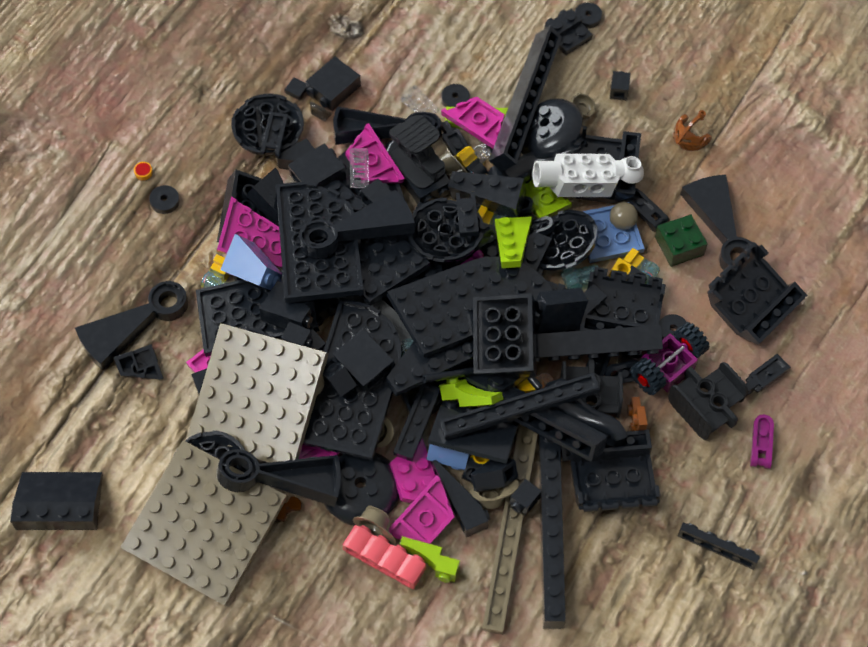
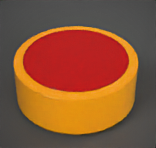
(143, 171)

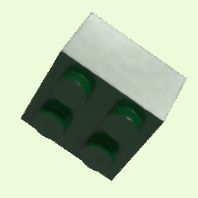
(681, 240)

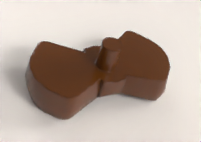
(293, 504)

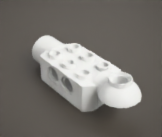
(586, 174)

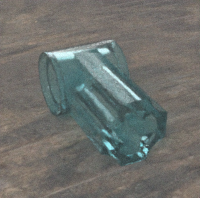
(577, 277)

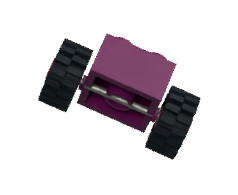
(671, 362)

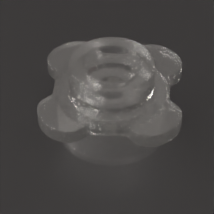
(482, 152)

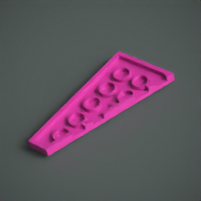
(250, 225)

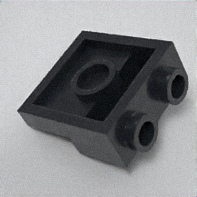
(570, 27)

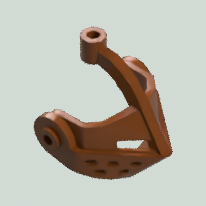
(684, 133)

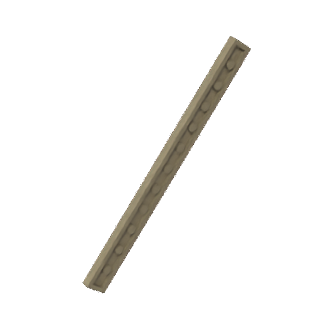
(508, 539)

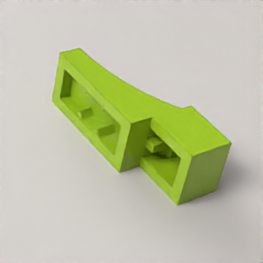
(467, 394)
(444, 567)

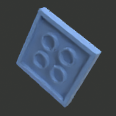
(612, 241)

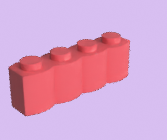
(383, 556)

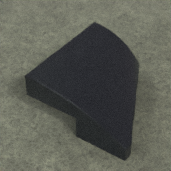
(139, 363)

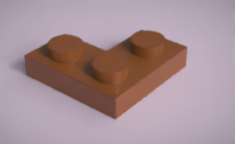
(637, 414)

